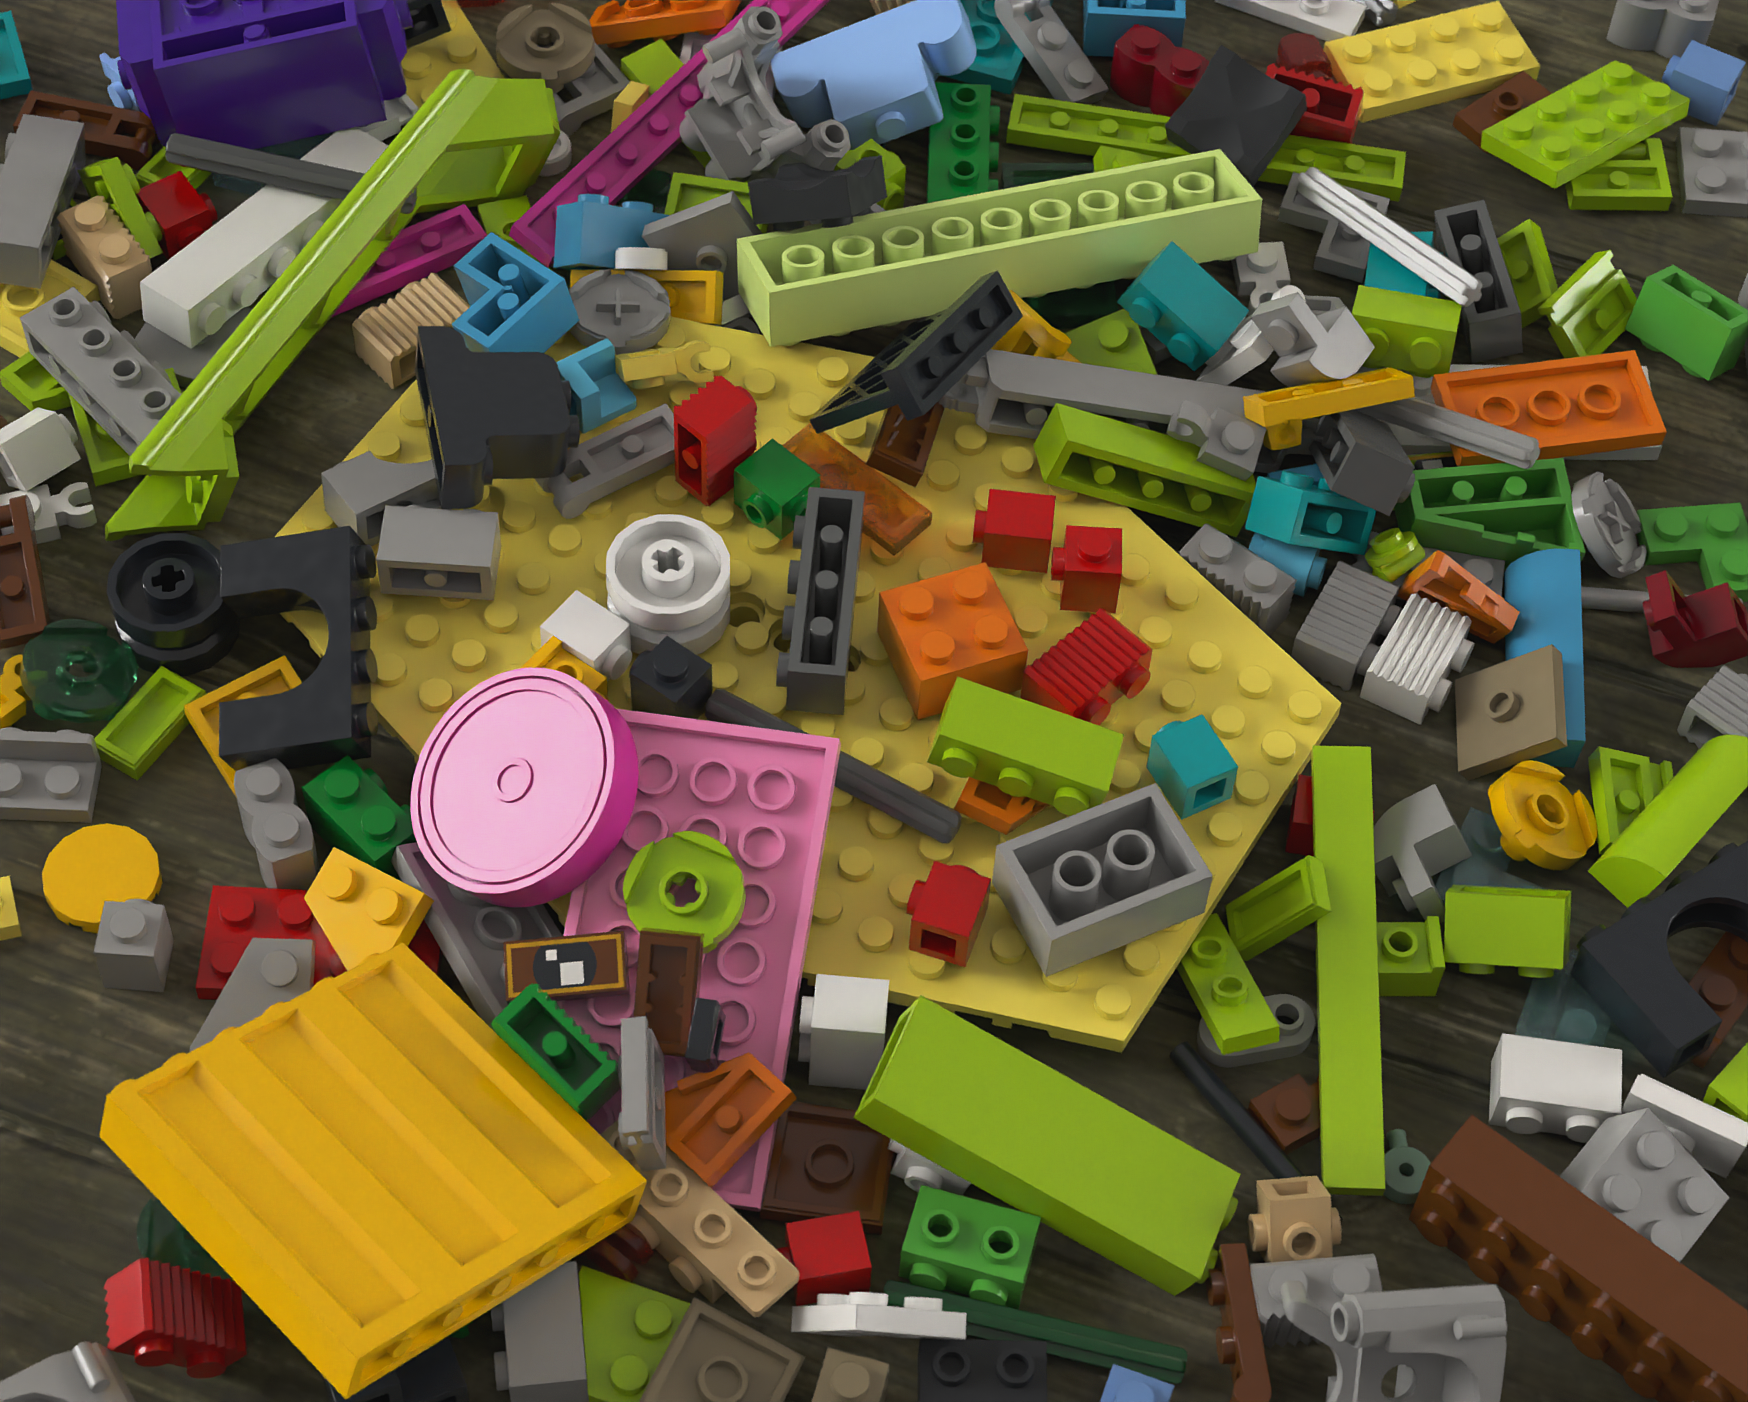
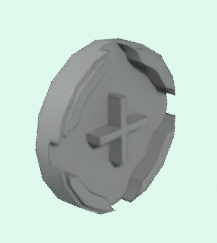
(622, 308)
(1608, 524)

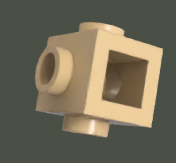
(1293, 1220)

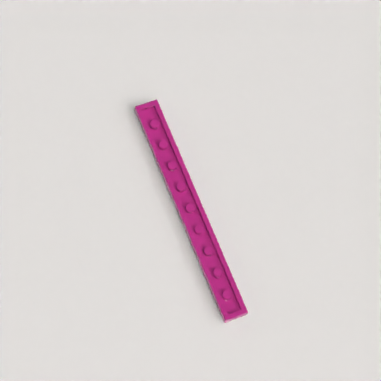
(639, 140)

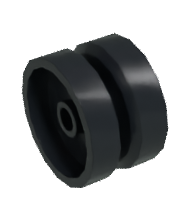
(171, 604)

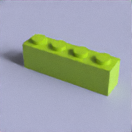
(1139, 470)

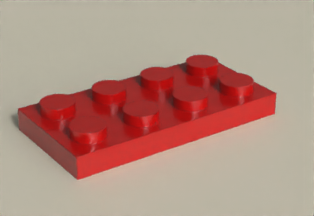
(275, 913)

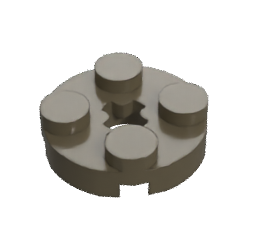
(557, 64)

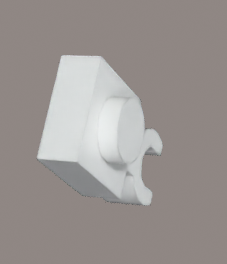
(1261, 273)
(55, 509)

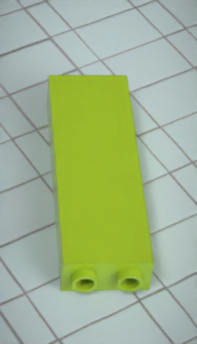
(1050, 1147)

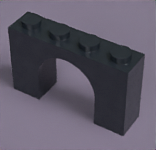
(332, 708)
(1632, 971)

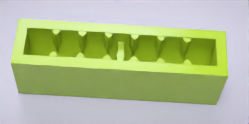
(1675, 820)

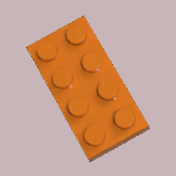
(1563, 403)

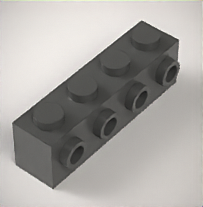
(824, 602)

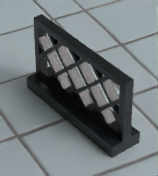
(926, 357)

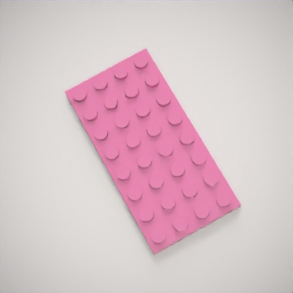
(770, 806)

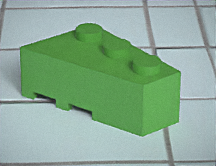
(1492, 510)

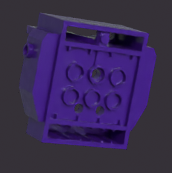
(262, 66)

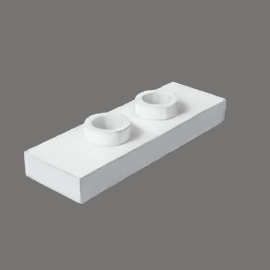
(1320, 18)

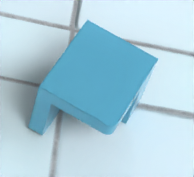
(595, 386)

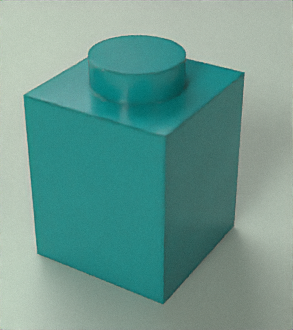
(1191, 766)

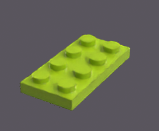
(1585, 123)

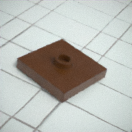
(827, 1167)

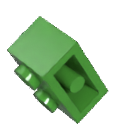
(1689, 323)
(969, 1247)

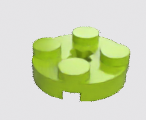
(672, 862)

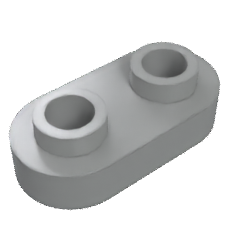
(1292, 1037)

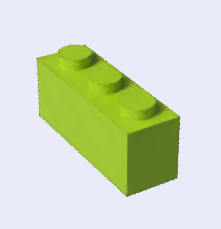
(1025, 748)

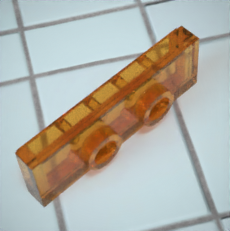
(889, 513)

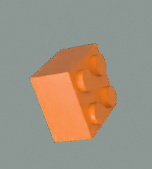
(950, 630)

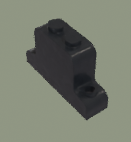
(490, 415)

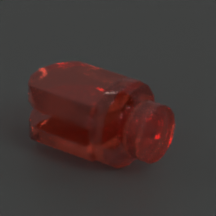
(1303, 54)
(610, 1250)

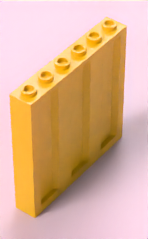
(371, 1165)

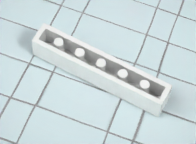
(246, 248)

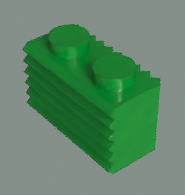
(558, 1050)

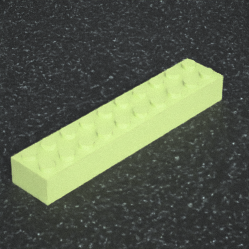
(1034, 234)

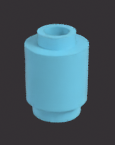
(1295, 560)

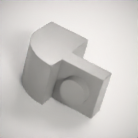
(1310, 345)
(1415, 843)

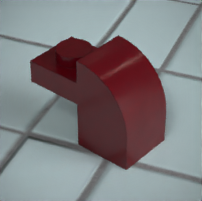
(1696, 628)

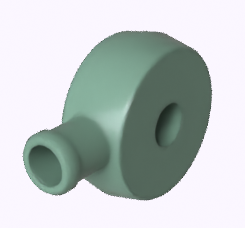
(1406, 1161)

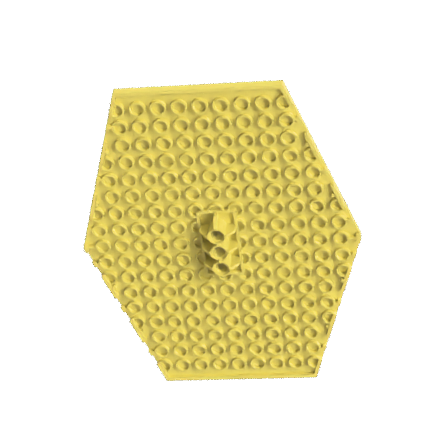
(1201, 662)

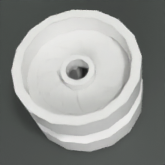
(670, 581)

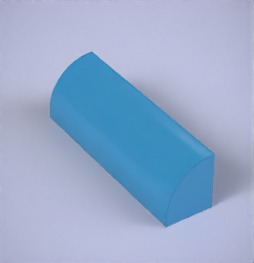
(1549, 599)

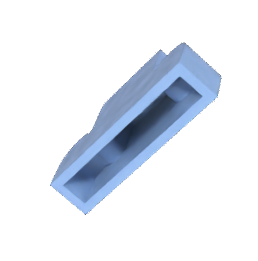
(877, 71)

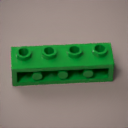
(961, 144)

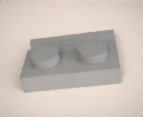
(643, 1094)

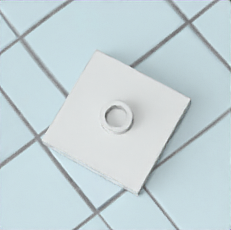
(1705, 1131)

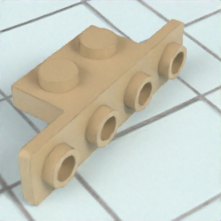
(705, 1237)

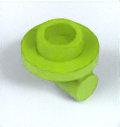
(1393, 554)

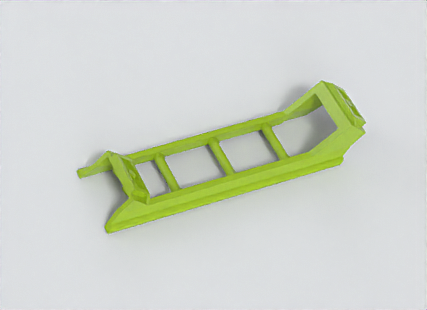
(463, 146)

